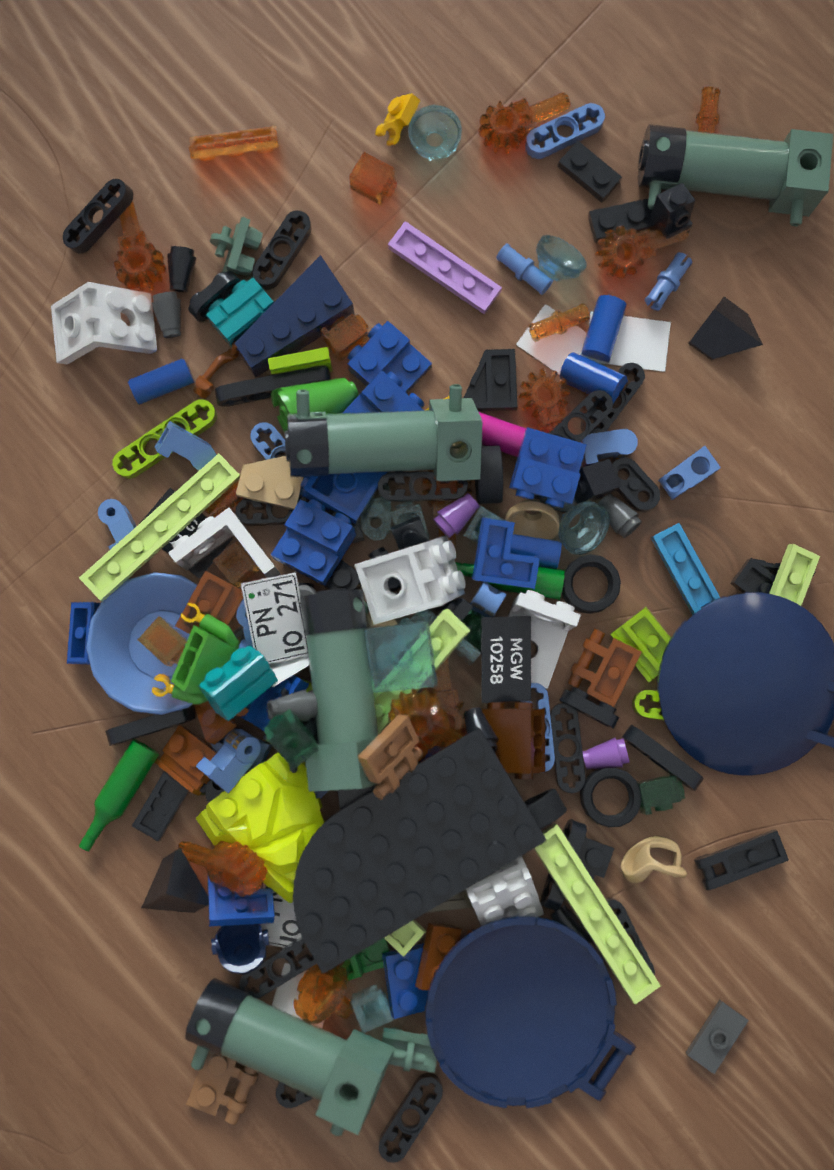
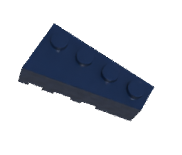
(295, 317)

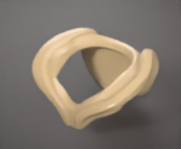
(639, 863)

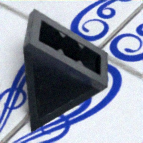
(725, 332)
(176, 886)

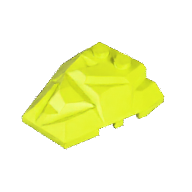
(271, 815)

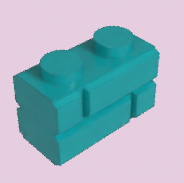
(239, 310)
(237, 682)

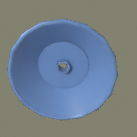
(117, 657)

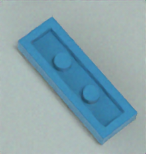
(685, 567)

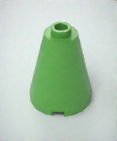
(324, 396)

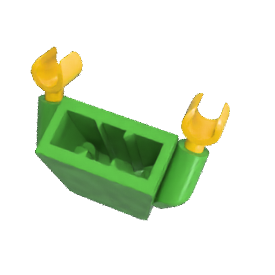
(205, 649)

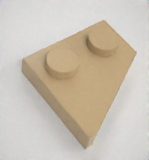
(270, 483)

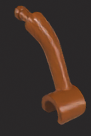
(203, 386)

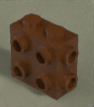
(520, 737)

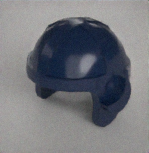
(241, 947)

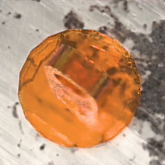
(323, 995)

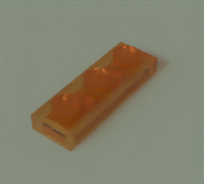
(234, 143)

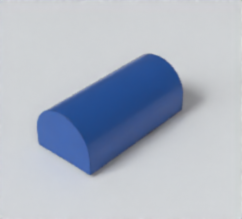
(604, 328)
(591, 376)
(161, 381)
(547, 550)
(79, 626)

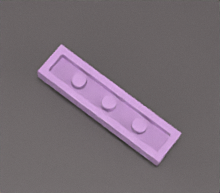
(444, 267)

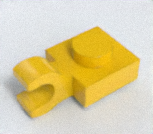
(399, 115)

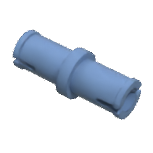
(524, 269)
(668, 281)

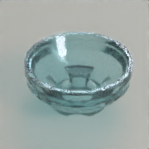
(435, 120)
(559, 258)
(589, 530)

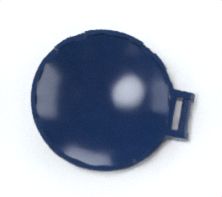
(748, 684)
(524, 1014)

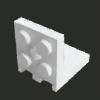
(93, 319)
(211, 535)
(426, 578)
(548, 631)
(505, 894)

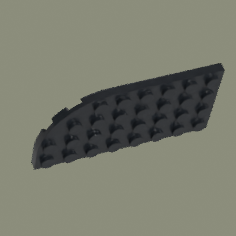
(410, 851)

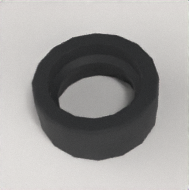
(490, 485)
(612, 577)
(633, 792)
(546, 807)

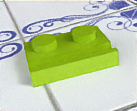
(300, 360)
(648, 636)

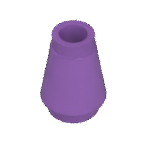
(455, 515)
(606, 755)

